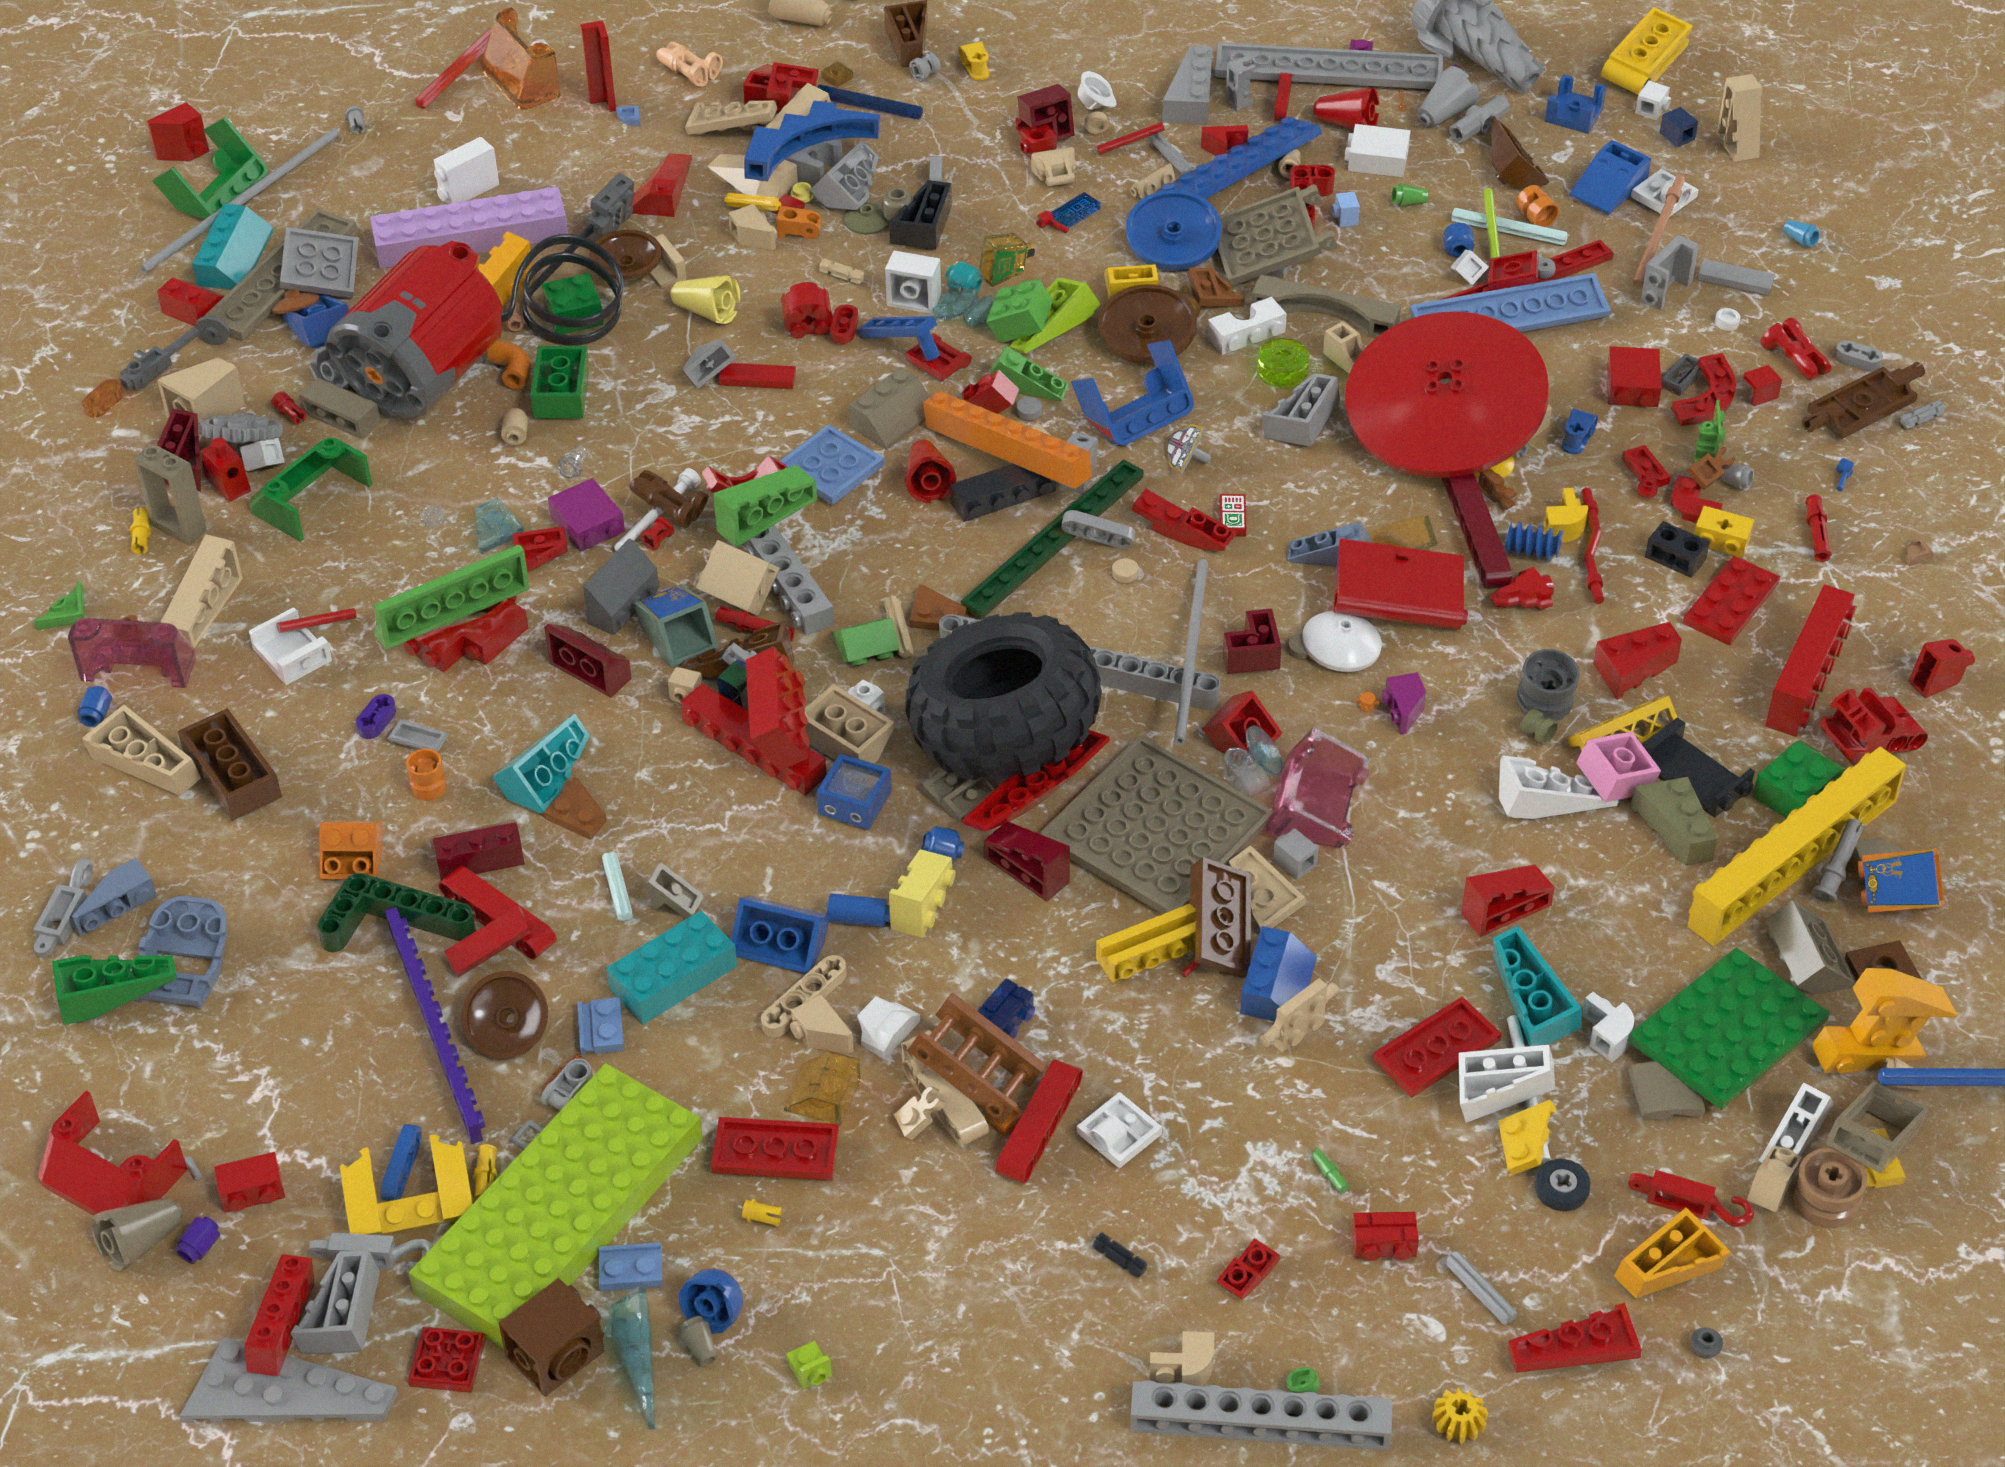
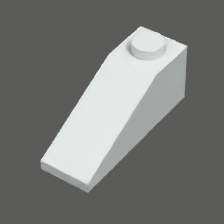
(1801, 1120)

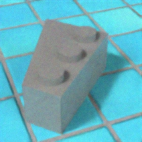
(1304, 412)
(342, 1308)

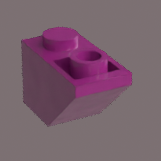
(1405, 699)

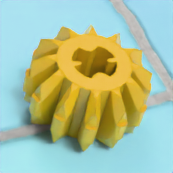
(1460, 1415)

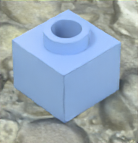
(1346, 209)

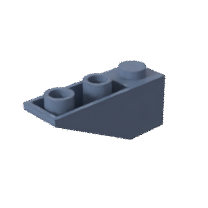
(1324, 546)
(115, 895)

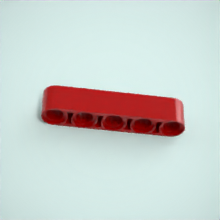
(490, 904)
(1039, 1121)

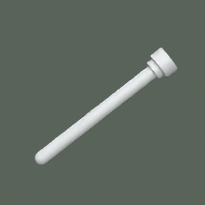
(687, 481)

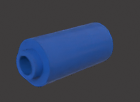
(858, 910)

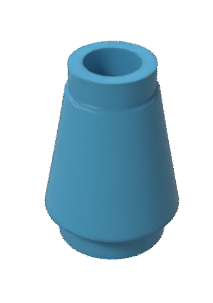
(1803, 233)

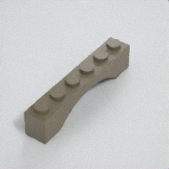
(1366, 314)

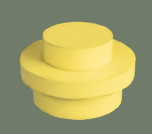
(802, 192)

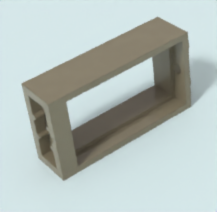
(186, 518)
(1866, 1145)

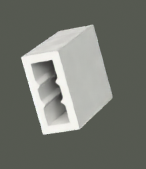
(1378, 150)
(466, 171)

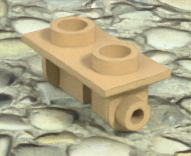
(1153, 182)

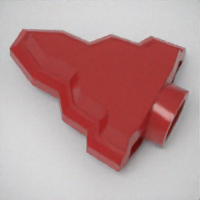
(1525, 590)

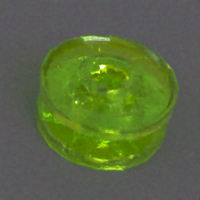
(1283, 362)

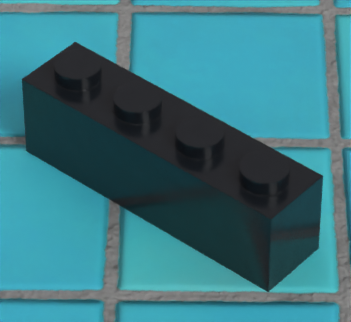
(997, 491)

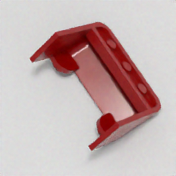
(95, 1182)

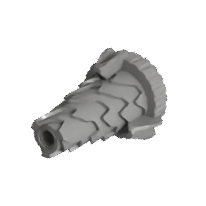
(1479, 33)

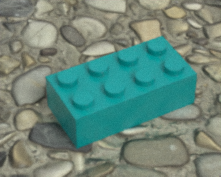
(671, 967)

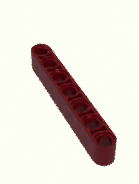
(1478, 530)

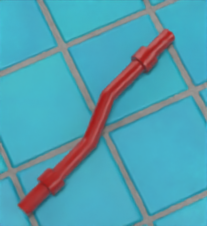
(1594, 579)

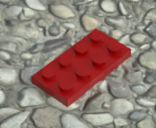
(1731, 600)
(1434, 1046)
(775, 1148)

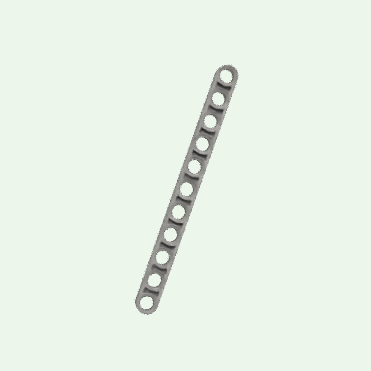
(1133, 672)

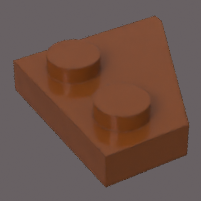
(1212, 289)
(931, 607)
(576, 810)

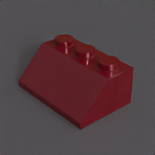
(586, 659)
(479, 848)

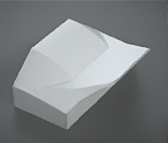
(885, 1025)

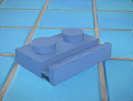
(600, 1026)
(630, 1266)

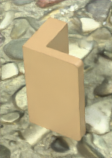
(671, 266)

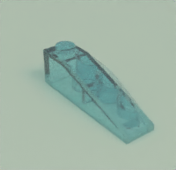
(633, 1347)

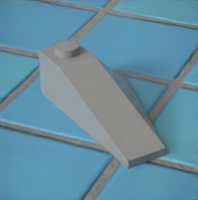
(849, 180)

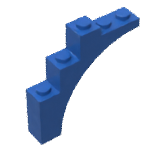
(797, 132)

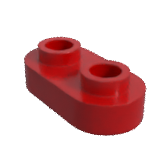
(844, 324)

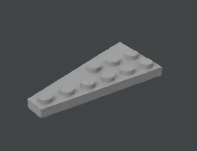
(298, 1392)

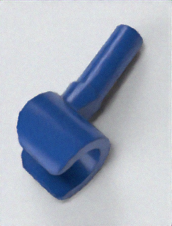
(1845, 468)

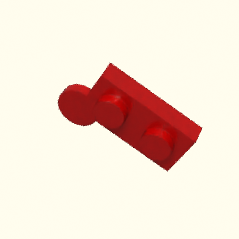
(1647, 470)

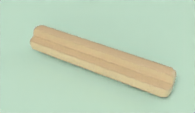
(895, 612)

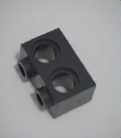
(1677, 549)

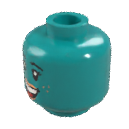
(963, 276)

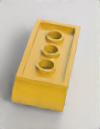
(1647, 51)

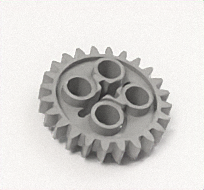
(241, 427)

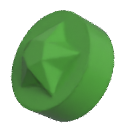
(1303, 1380)

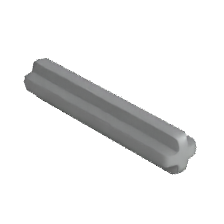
(1171, 153)
(1481, 1287)

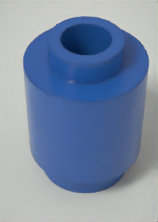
(94, 706)

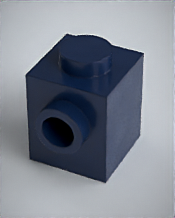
(1678, 127)

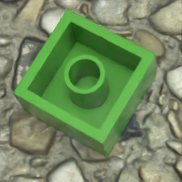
(1019, 310)

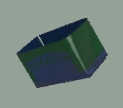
(733, 683)

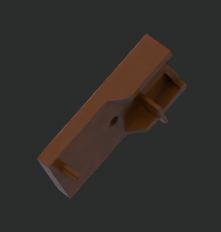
(1226, 893)

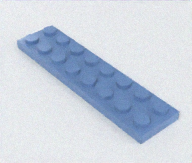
(1532, 304)

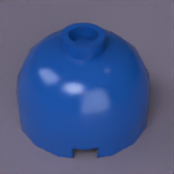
(714, 1297)

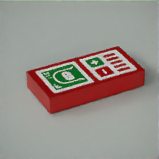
(1234, 512)

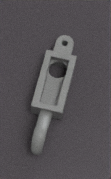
(61, 907)
(381, 1248)

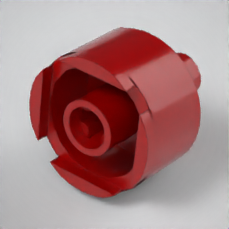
(806, 310)

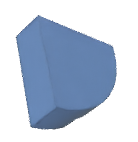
(628, 115)

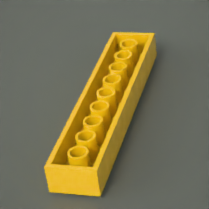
(1794, 846)

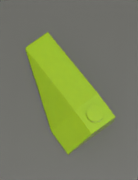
(1071, 306)

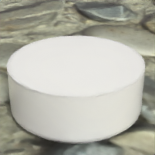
(1727, 319)

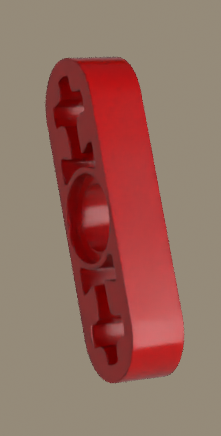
(1283, 96)

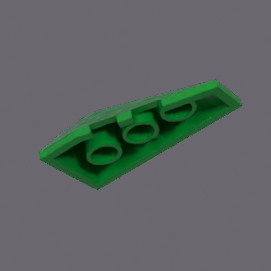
(95, 986)

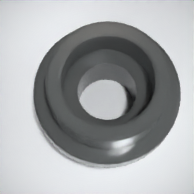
(1704, 1349)

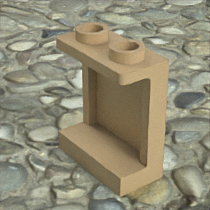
(737, 577)

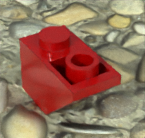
(992, 392)

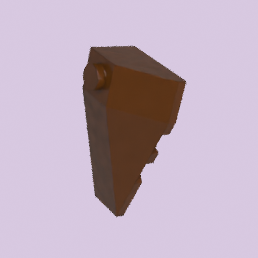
(1511, 160)
(713, 665)

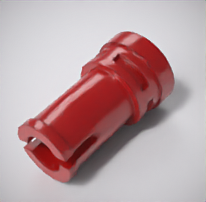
(285, 405)

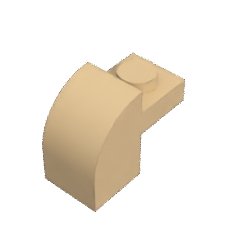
(1190, 1366)

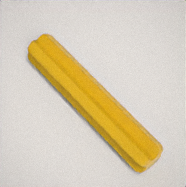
(761, 202)

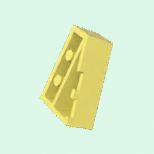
(920, 893)

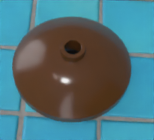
(633, 250)
(490, 1004)

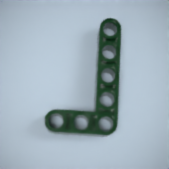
(373, 896)

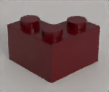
(1048, 106)
(1255, 647)

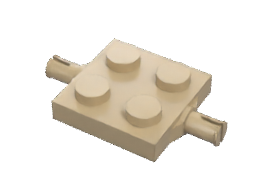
(1300, 1015)

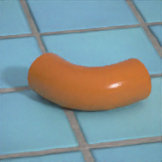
(514, 359)

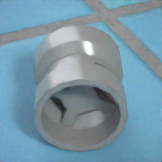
(924, 66)

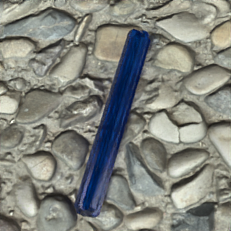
(873, 102)

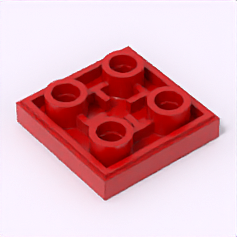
(447, 1359)

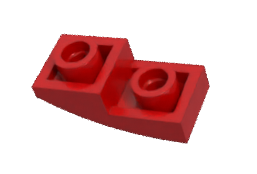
(1249, 1270)

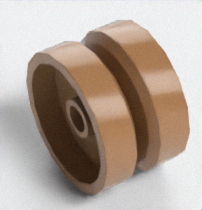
(1829, 1188)

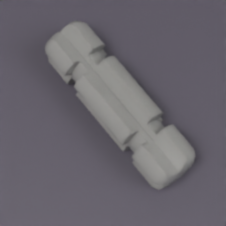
(1922, 414)

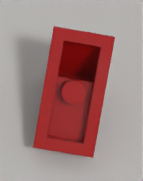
(1222, 138)

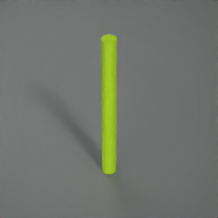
(1491, 223)

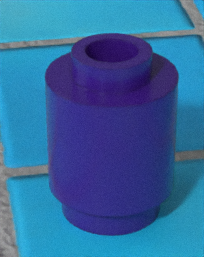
(197, 1239)

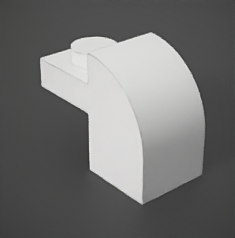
(1611, 1026)

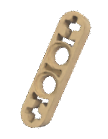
(800, 993)

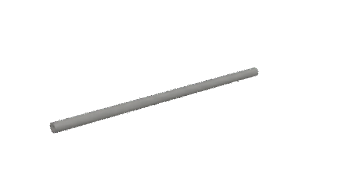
(1191, 651)

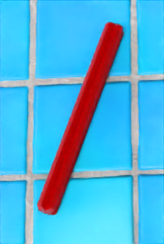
(453, 71)

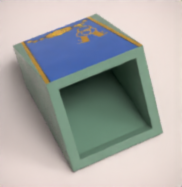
(677, 624)

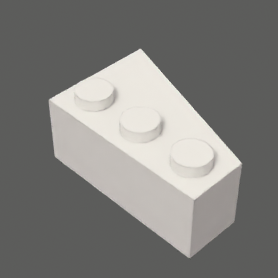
(1503, 1078)

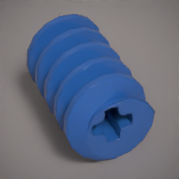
(1533, 541)

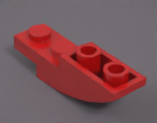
(1186, 527)

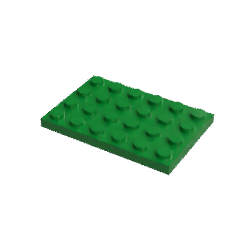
(1728, 1027)

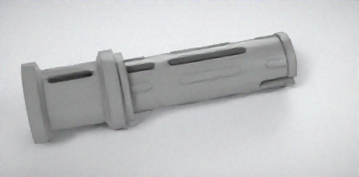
(1834, 871)

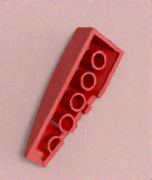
(1023, 792)

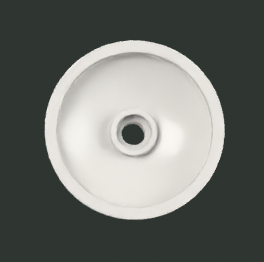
(1341, 641)

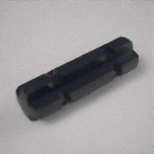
(1119, 1254)

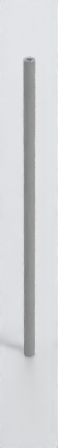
(240, 200)

